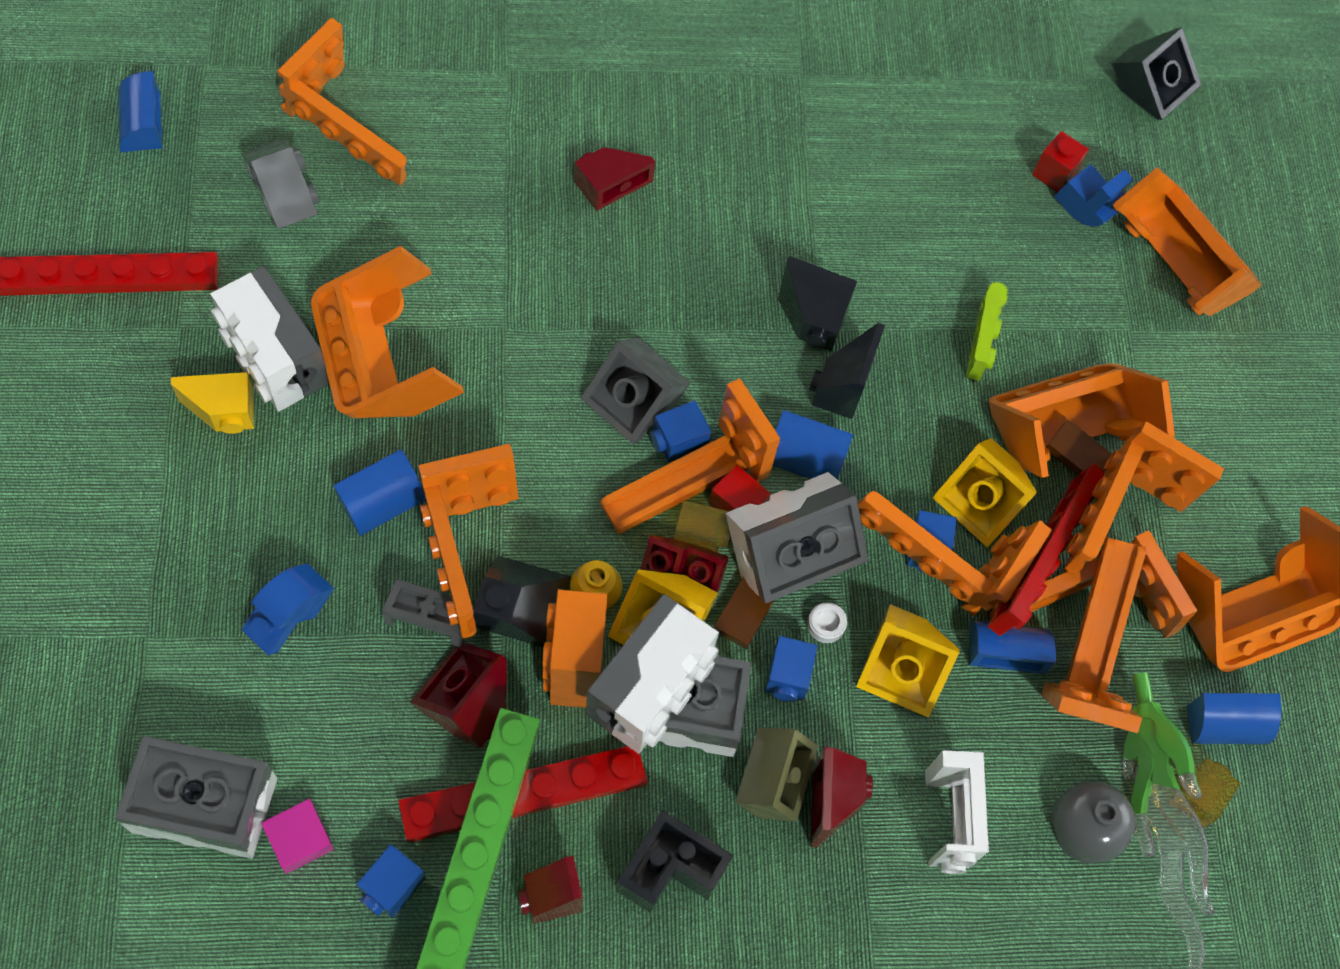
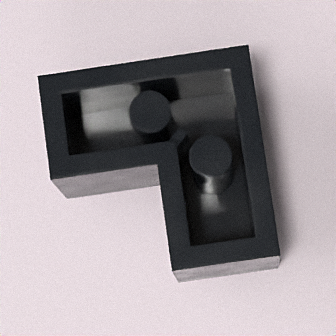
(669, 853)

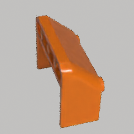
(1187, 243)
(354, 344)
(1095, 399)
(1272, 612)

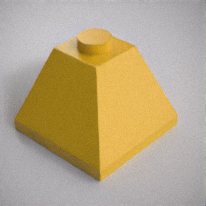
(986, 491)
(648, 589)
(908, 662)

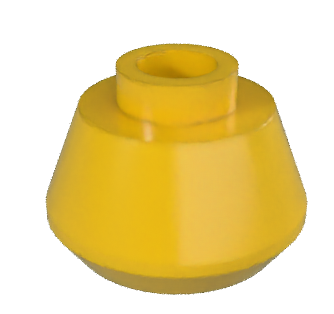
(604, 580)

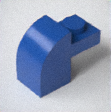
(1091, 198)
(283, 603)

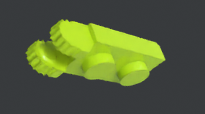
(986, 330)

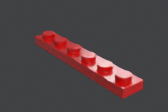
(108, 273)
(1062, 522)
(541, 790)

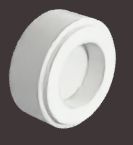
(827, 622)

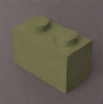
(777, 774)

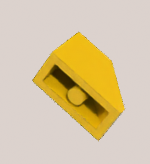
(218, 399)

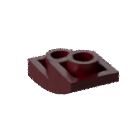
(685, 559)

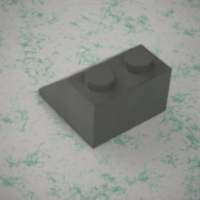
(634, 388)

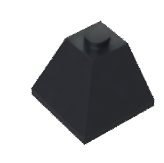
(1158, 73)
(815, 302)
(846, 374)
(516, 600)

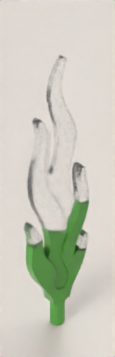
(1158, 799)

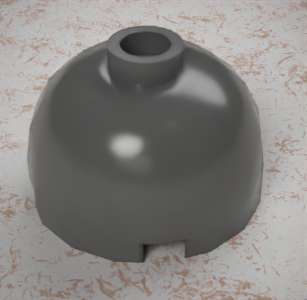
(1093, 822)

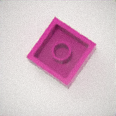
(297, 836)

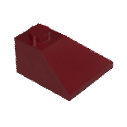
(466, 693)
(838, 792)

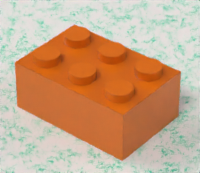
(573, 646)

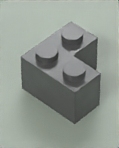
(279, 178)

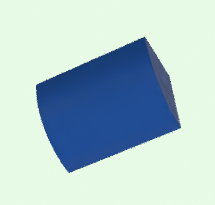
(139, 113)
(810, 446)
(380, 492)
(1016, 650)
(1234, 718)

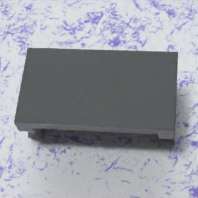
(420, 608)

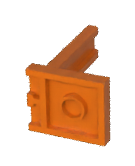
(303, 82)
(746, 442)
(1151, 463)
(457, 488)
(1157, 586)
(976, 588)
(1098, 642)

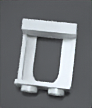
(966, 778)

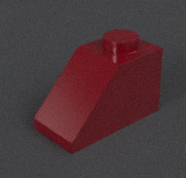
(612, 175)
(552, 891)

